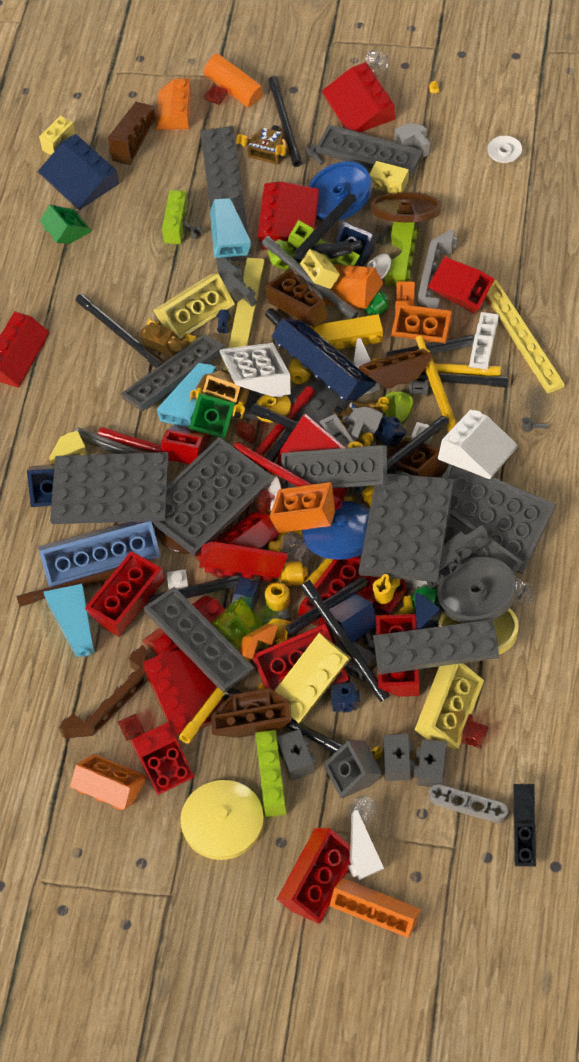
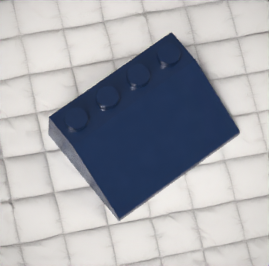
(79, 172)

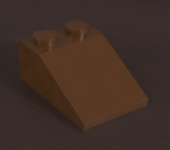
(421, 461)

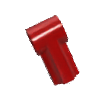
(388, 608)

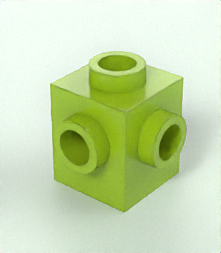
(276, 261)

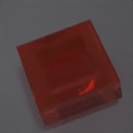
(216, 94)
(246, 432)
(264, 502)
(131, 727)

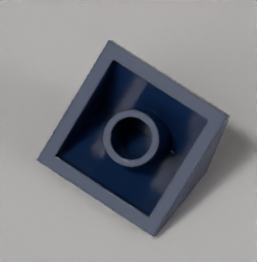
(354, 234)
(426, 613)
(355, 616)

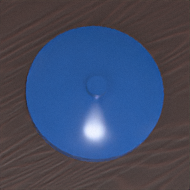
(338, 181)
(344, 536)

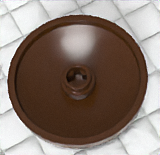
(406, 207)

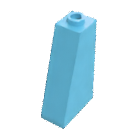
(227, 230)
(177, 406)
(69, 612)

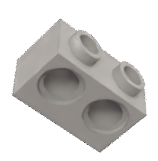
(336, 429)

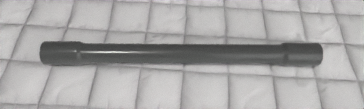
(275, 248)

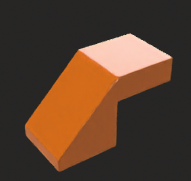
(405, 293)
(263, 635)

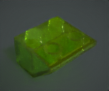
(237, 622)

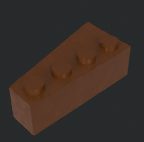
(131, 132)
(296, 298)

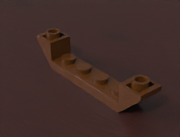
(74, 727)

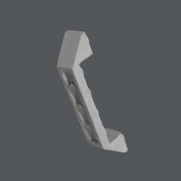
(442, 244)

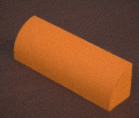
(233, 79)
(375, 907)

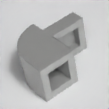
(413, 136)
(363, 420)

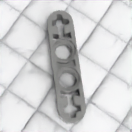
(469, 800)

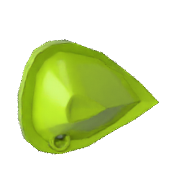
(399, 406)

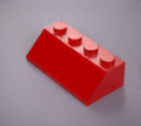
(19, 347)
(251, 532)
(241, 560)
(125, 593)
(161, 643)
(398, 683)
(316, 875)

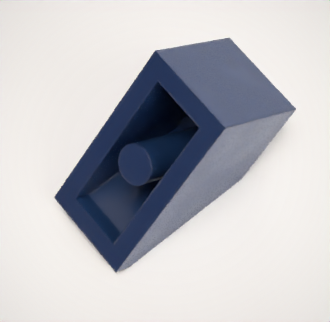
(248, 590)

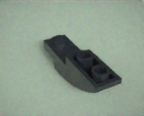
(524, 825)

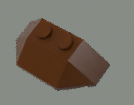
(397, 368)
(251, 713)

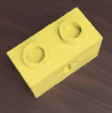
(56, 134)
(389, 177)
(319, 269)

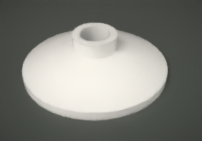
(504, 149)
(381, 263)

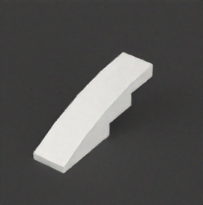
(484, 340)

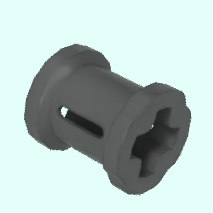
(424, 387)

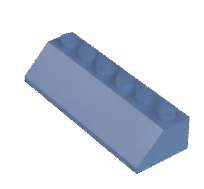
(97, 551)

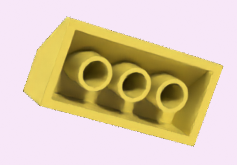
(195, 305)
(312, 676)
(449, 704)

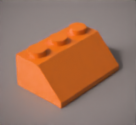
(174, 105)
(356, 285)
(428, 322)
(303, 507)
(107, 781)

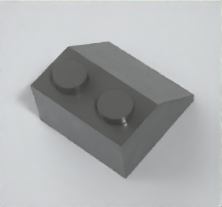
(352, 768)

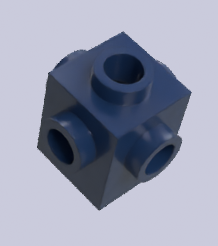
(390, 431)
(344, 697)

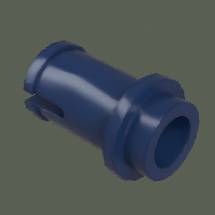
(223, 321)

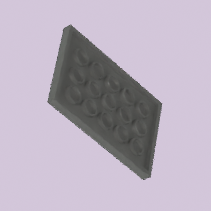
(110, 488)
(211, 495)
(506, 512)
(407, 528)

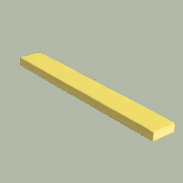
(244, 312)
(524, 339)

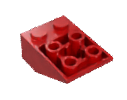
(461, 284)
(183, 444)
(162, 758)

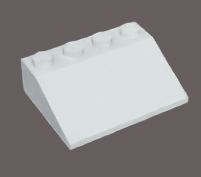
(258, 369)
(477, 445)

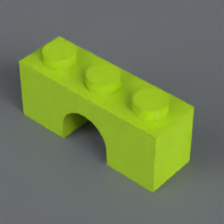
(173, 220)

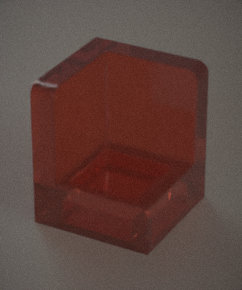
(474, 733)

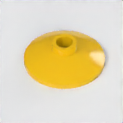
(276, 404)

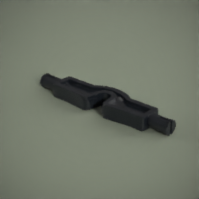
(334, 250)

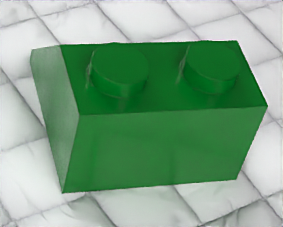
(64, 224)
(211, 415)

